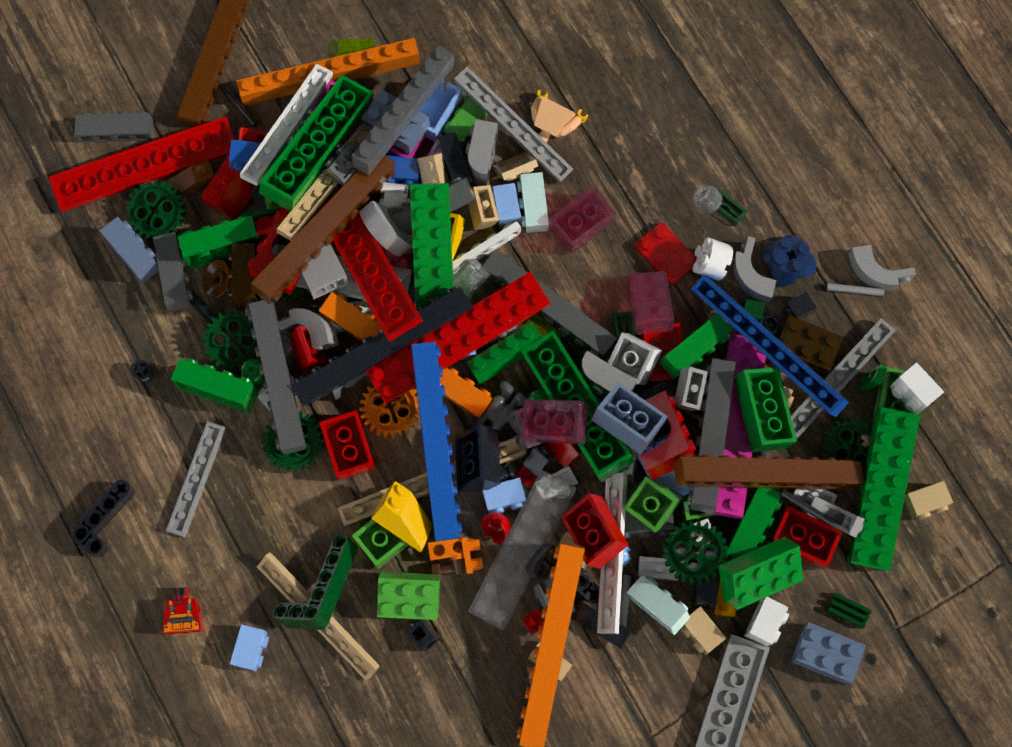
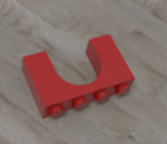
(265, 249)
(662, 458)

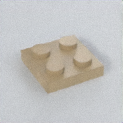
(516, 165)

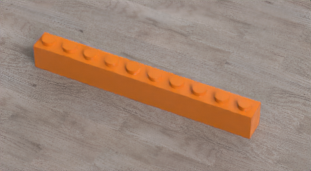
(352, 65)
(361, 326)
(552, 645)

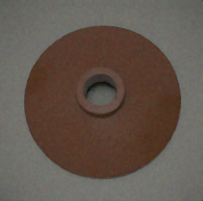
(216, 278)

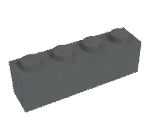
(113, 127)
(172, 272)
(636, 527)

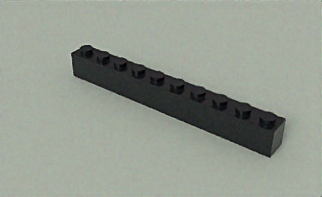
(376, 349)

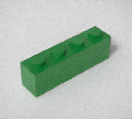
(696, 345)
(502, 354)

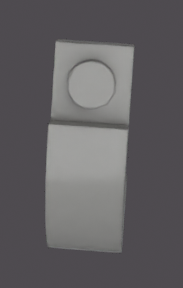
(384, 229)
(873, 274)
(747, 278)
(320, 328)
(842, 520)

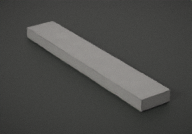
(195, 479)

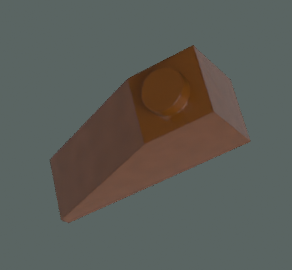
(192, 179)

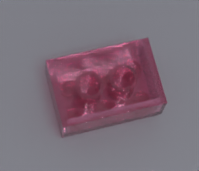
(582, 219)
(650, 302)
(554, 421)

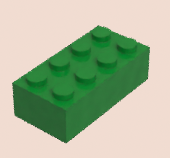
(216, 241)
(214, 385)
(765, 409)
(755, 521)
(761, 573)

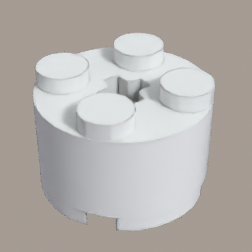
(393, 196)
(712, 259)

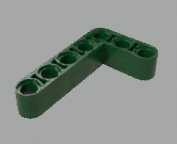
(326, 592)

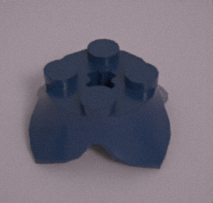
(786, 270)

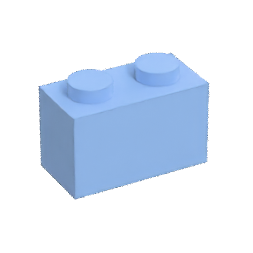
(506, 204)
(504, 496)
(249, 648)

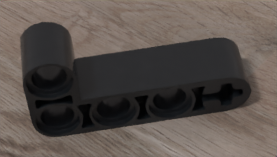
(106, 516)
(541, 557)

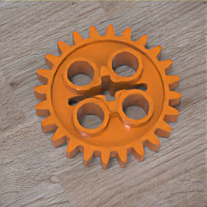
(375, 413)

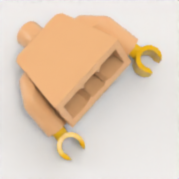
(554, 118)

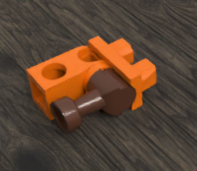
(459, 553)

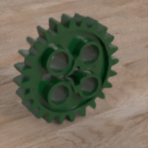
(141, 202)
(219, 352)
(835, 442)
(294, 460)
(683, 539)

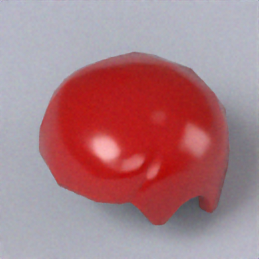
(496, 526)

